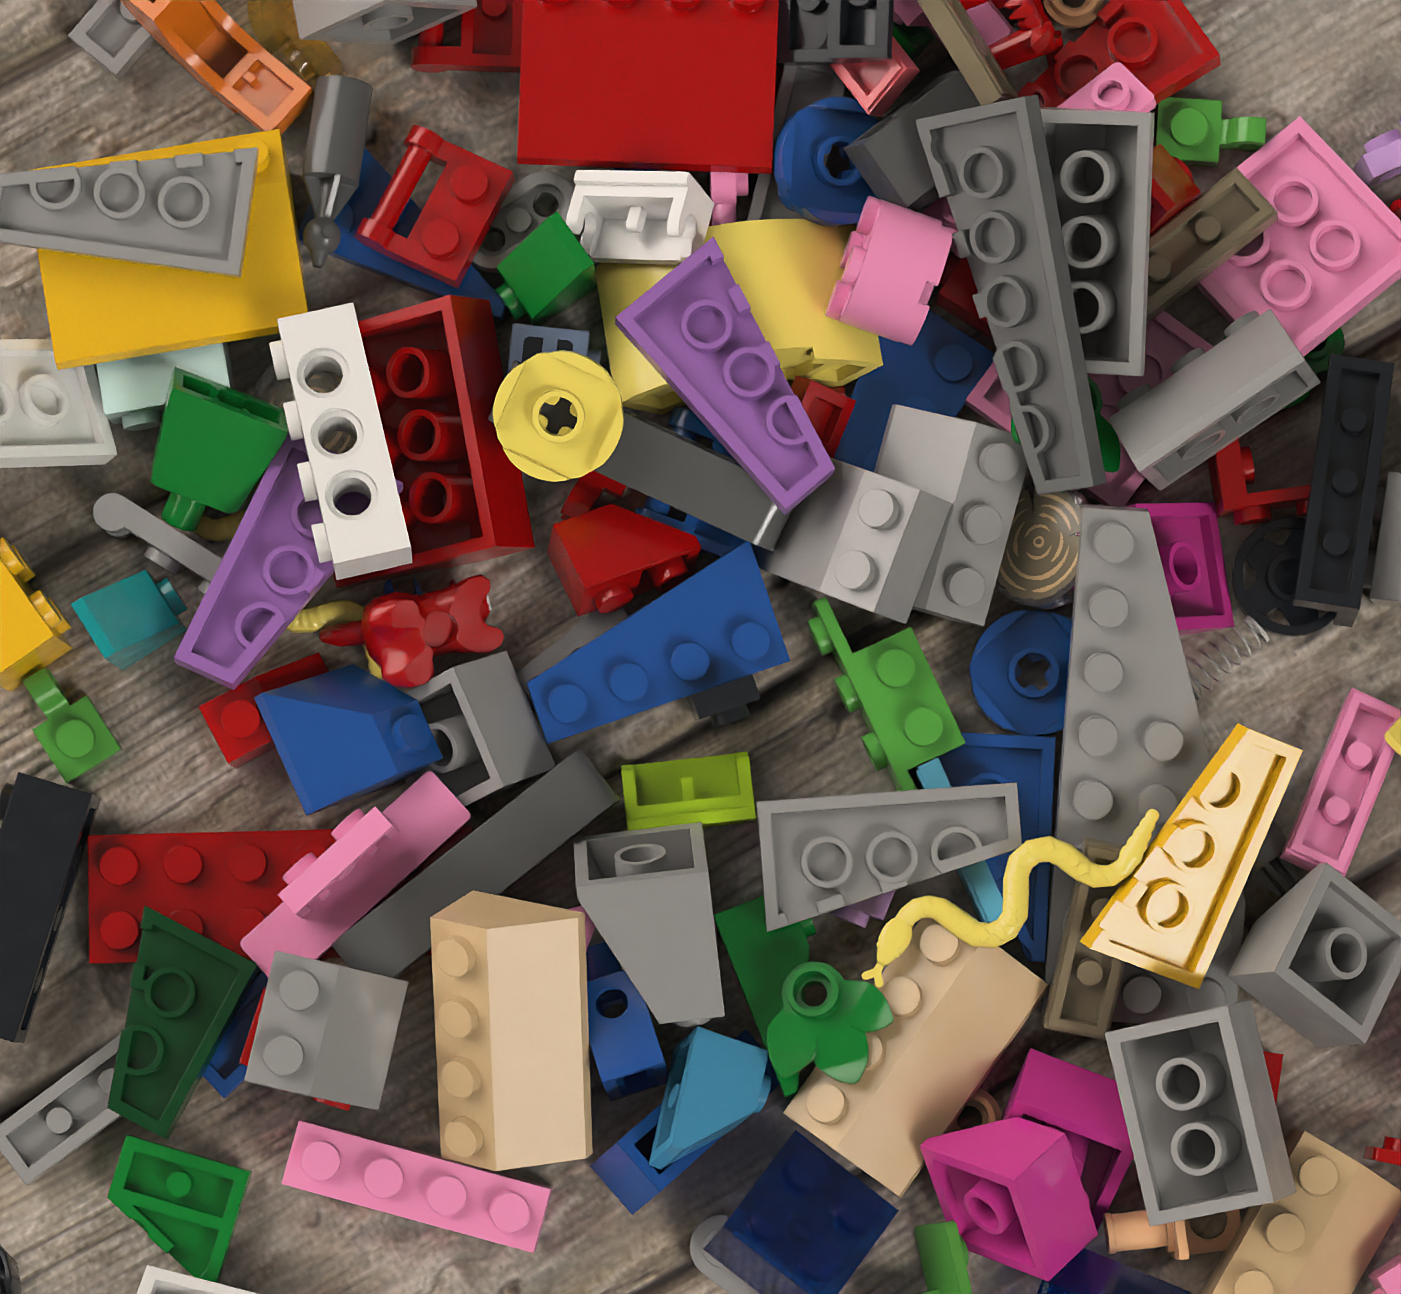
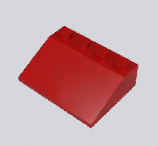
(648, 84)
(434, 389)

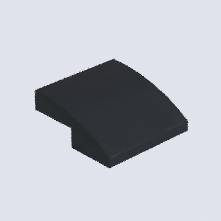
(834, 31)

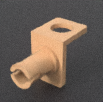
(1132, 1232)

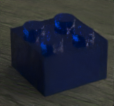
(801, 1224)

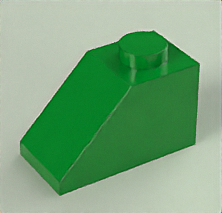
(545, 273)

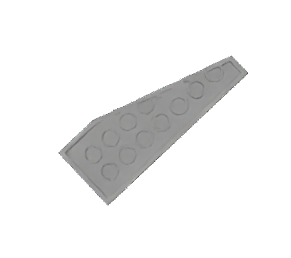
(1129, 738)

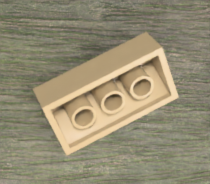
(950, 1026)
(511, 1032)
(1314, 1237)

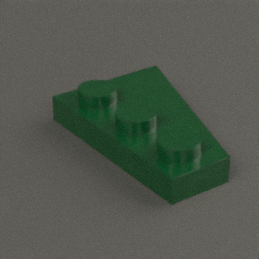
(175, 1020)

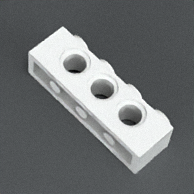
(333, 343)

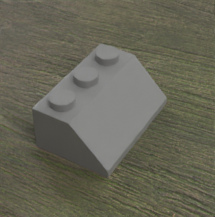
(1212, 398)
(982, 478)
(1200, 1113)

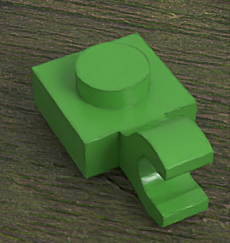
(1196, 132)
(74, 733)

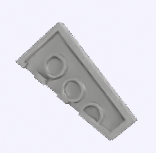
(150, 212)
(863, 845)

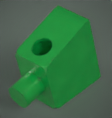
(212, 447)

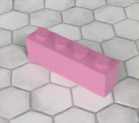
(417, 1185)

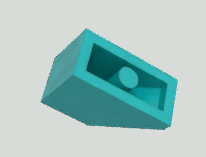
(132, 617)

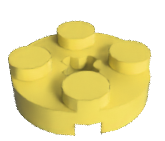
(523, 428)

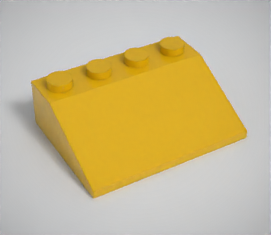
(130, 310)

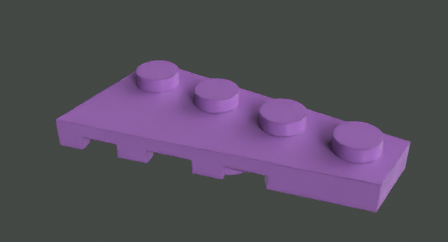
(716, 359)
(263, 575)

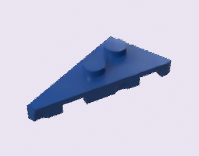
(361, 205)
(1030, 763)

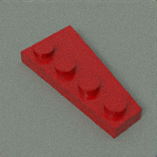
(1149, 37)

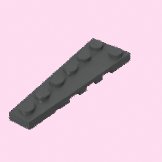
(1009, 227)

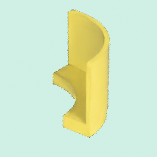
(787, 279)

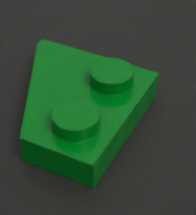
(181, 1202)

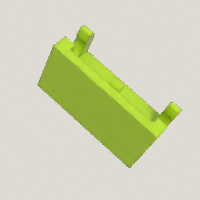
(689, 791)

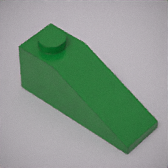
(763, 963)

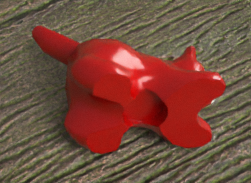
(411, 630)

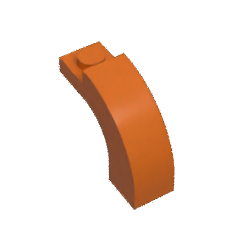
(225, 60)

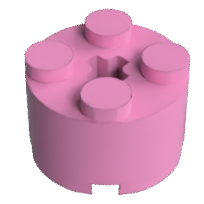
(890, 271)

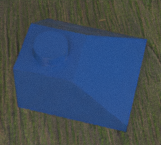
(346, 735)

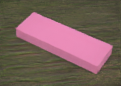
(1343, 785)

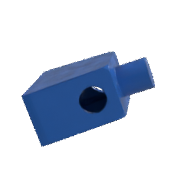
(622, 1046)

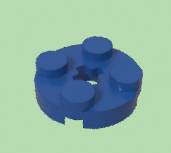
(800, 167)
(995, 672)

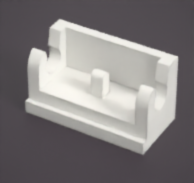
(639, 215)

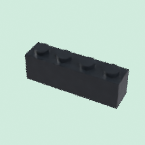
(39, 861)

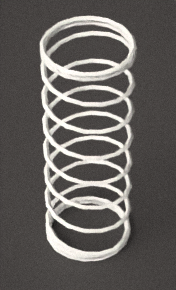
(1248, 621)

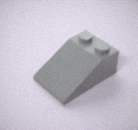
(860, 541)

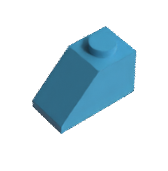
(708, 1093)

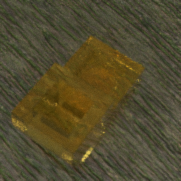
(276, 25)

